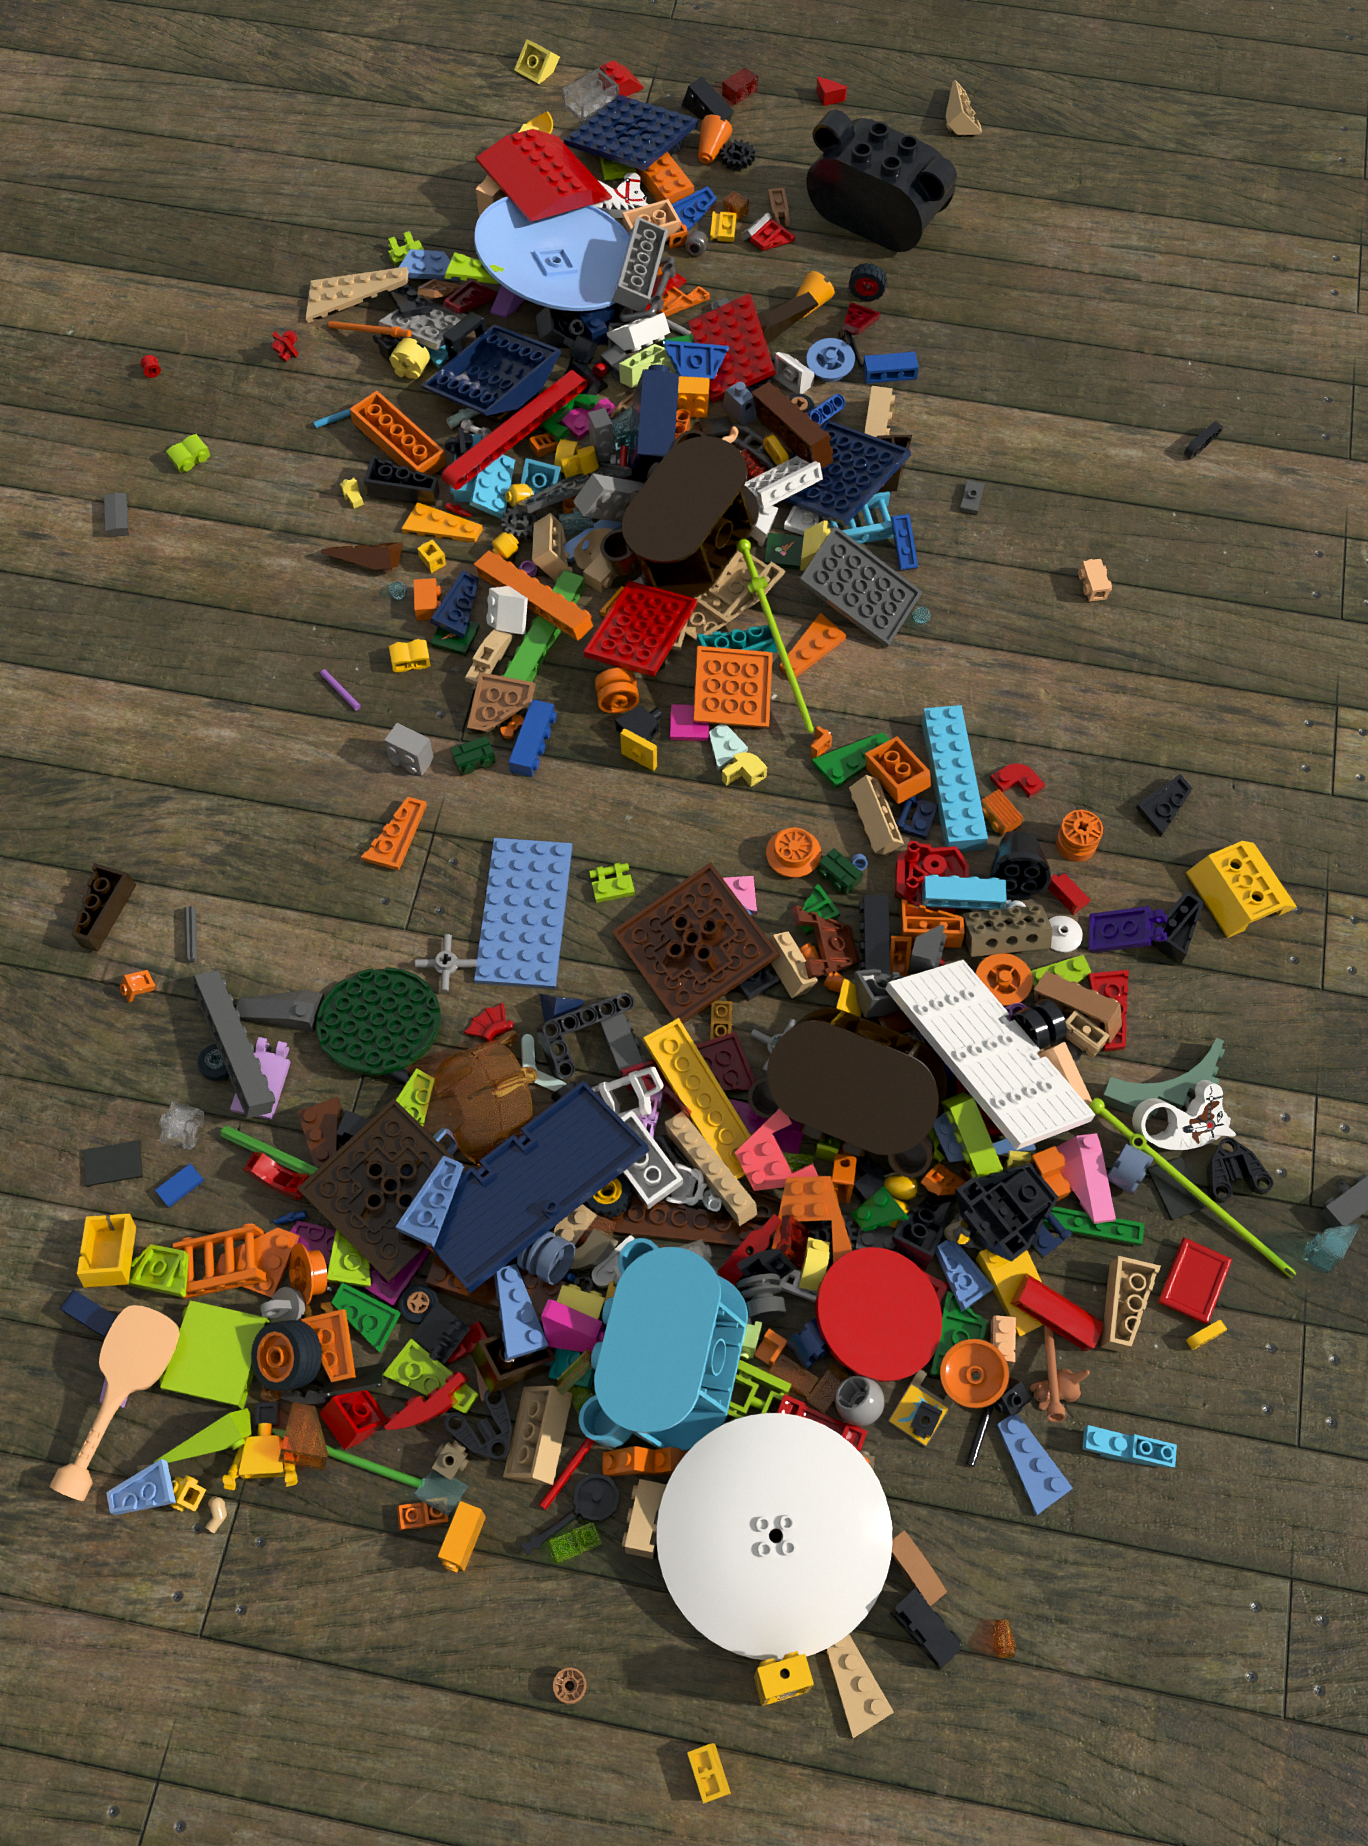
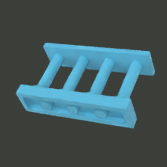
(872, 531)

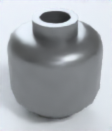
(696, 243)

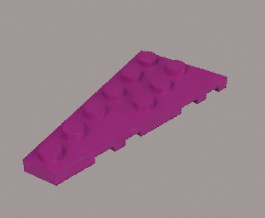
(322, 1239)

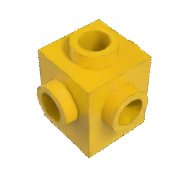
(186, 1493)

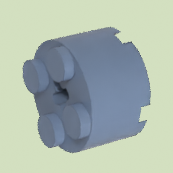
(1129, 1168)

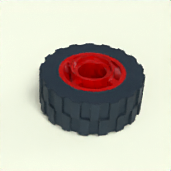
(867, 282)

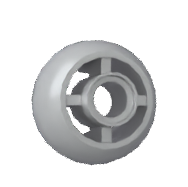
(859, 1401)

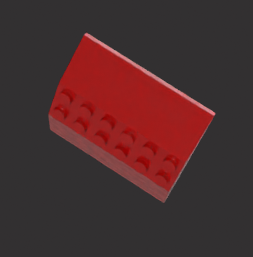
(541, 174)

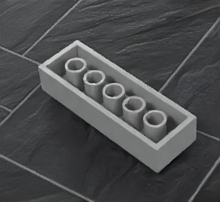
(640, 265)

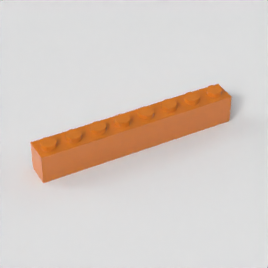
(541, 598)

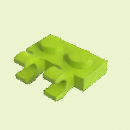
(398, 253)

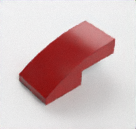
(466, 1347)

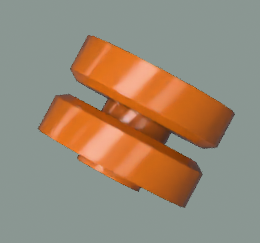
(616, 690)

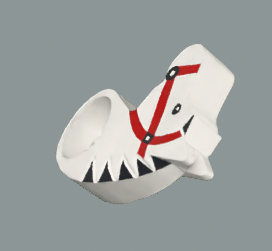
(624, 198)

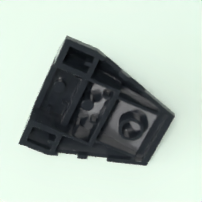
(1006, 1208)

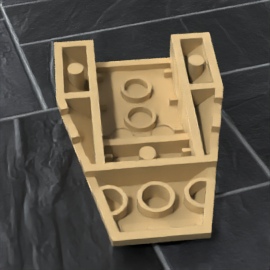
(729, 595)

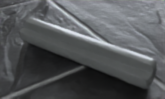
(190, 934)

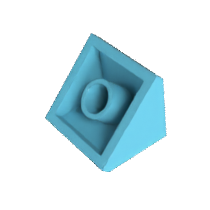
(540, 475)

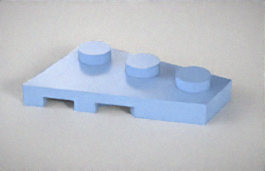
(143, 1491)

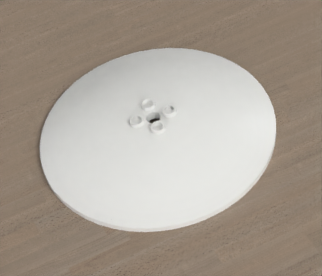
(717, 1545)

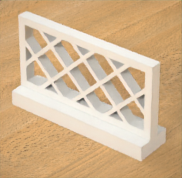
(791, 482)

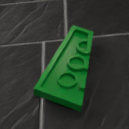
(847, 761)

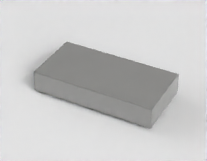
(755, 226)

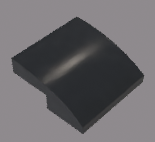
(767, 1262)

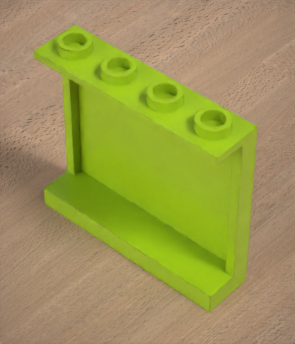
(213, 1354)

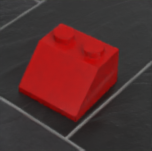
(623, 77)
(353, 1417)

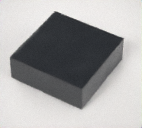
(267, 1413)

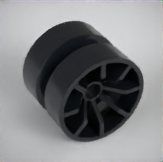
(1042, 1023)

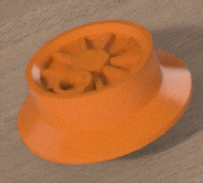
(793, 852)
(1006, 977)
(307, 1271)

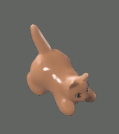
(1067, 1385)

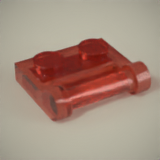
(793, 1234)

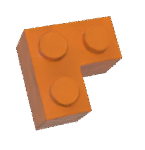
(1049, 1165)

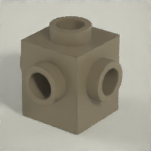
(445, 1465)

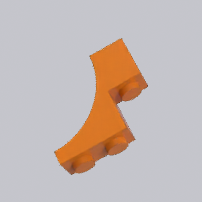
(641, 1461)

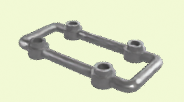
(656, 302)

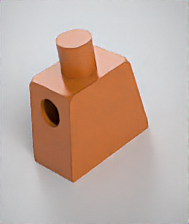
(843, 1175)

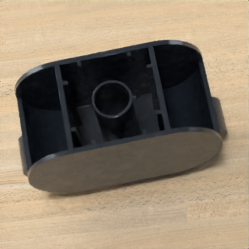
(877, 180)

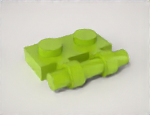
(612, 888)

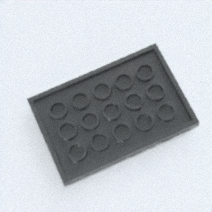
(860, 586)

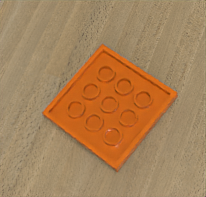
(732, 687)

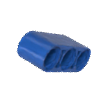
(826, 408)

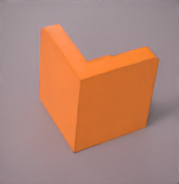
(770, 1348)

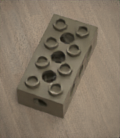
(1022, 930)

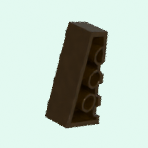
(102, 905)

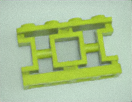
(749, 1373)

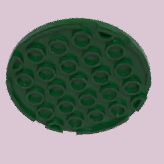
(378, 1021)

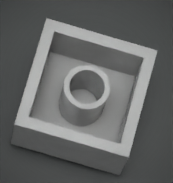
(409, 749)

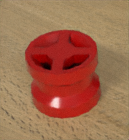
(150, 366)

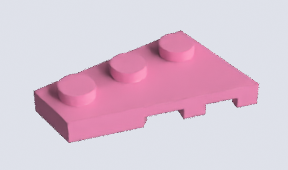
(744, 890)

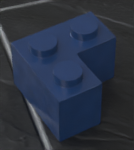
(596, 323)

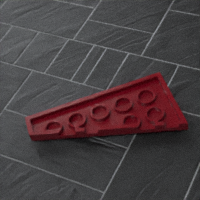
(723, 1057)

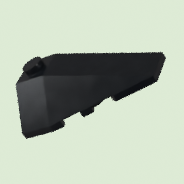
(923, 1229)

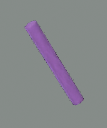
(345, 695)

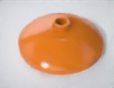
(969, 1358)

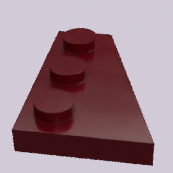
(469, 296)

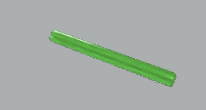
(275, 1154)

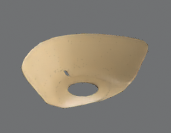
(595, 537)

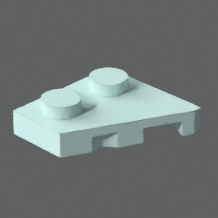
(725, 745)

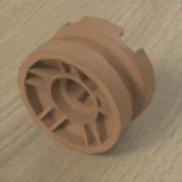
(574, 1676)

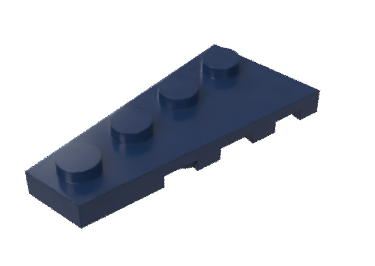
(456, 606)

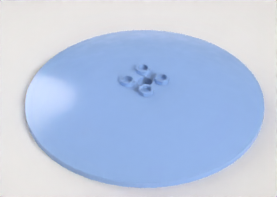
(556, 260)

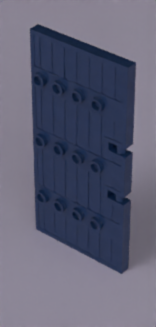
(532, 1187)

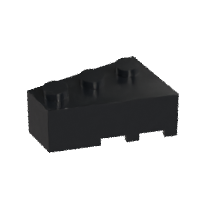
(1180, 927)

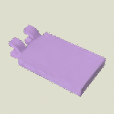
(274, 1067)

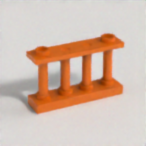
(231, 1278)

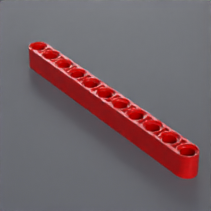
(513, 430)

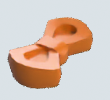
(508, 731)

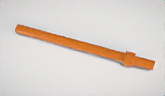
(394, 331)

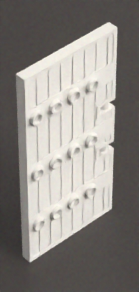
(990, 1054)

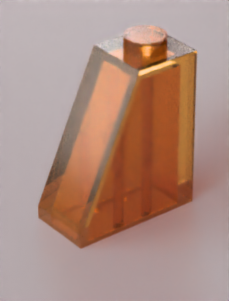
(304, 1438)

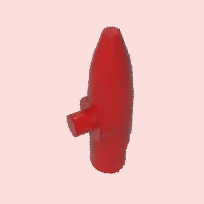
(458, 510)

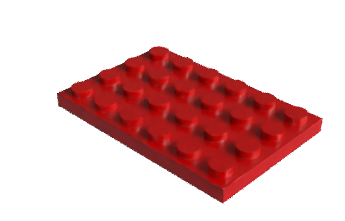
(740, 329)
(640, 628)

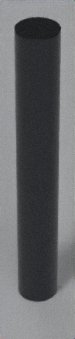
(979, 1435)

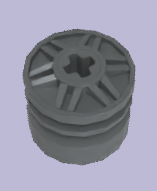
(761, 1298)

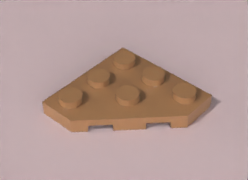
(497, 700)

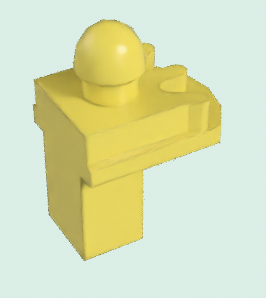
(351, 492)

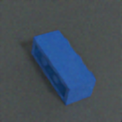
(890, 367)

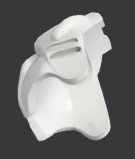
(684, 1193)

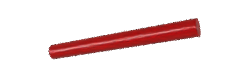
(566, 1473)

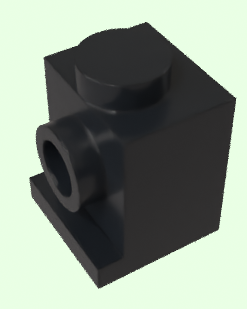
(929, 1411)

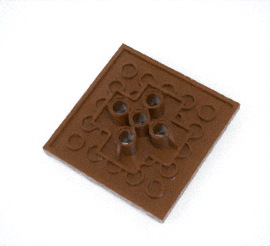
(685, 980)

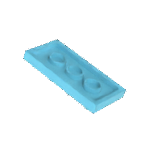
(491, 486)

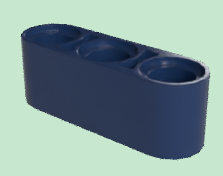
(88, 1313)

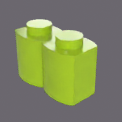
(188, 453)

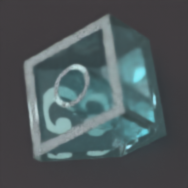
(1329, 1248)

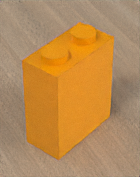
(461, 1537)

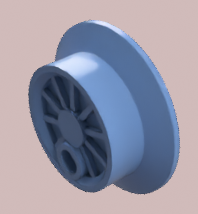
(830, 359)

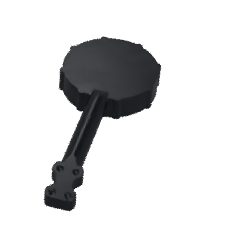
(594, 1500)

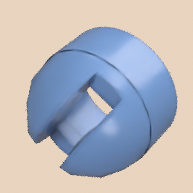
(856, 860)

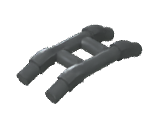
(752, 435)

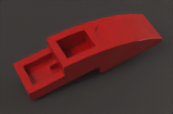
(420, 1410)

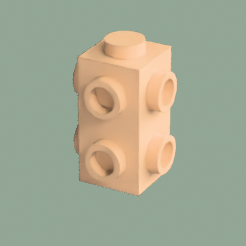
(1095, 581)

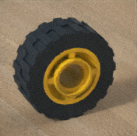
(615, 1203)

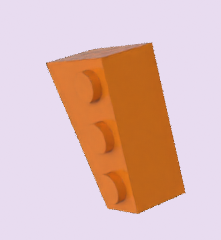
(918, 920)

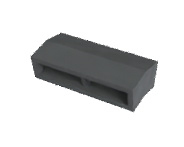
(116, 514)

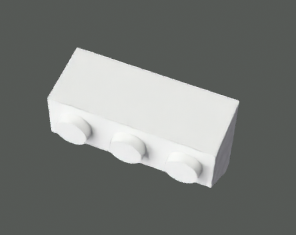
(640, 332)

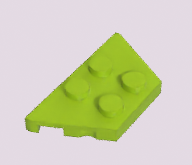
(160, 1270)

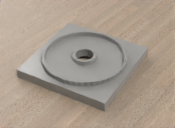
(426, 327)

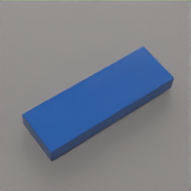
(904, 542)

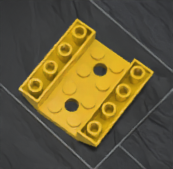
(1230, 890)

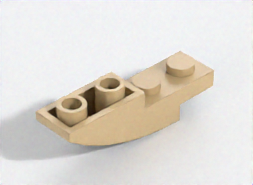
(489, 654)

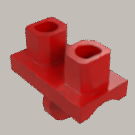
(284, 345)

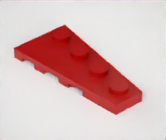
(1113, 985)

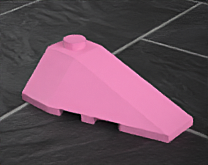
(1088, 1176)

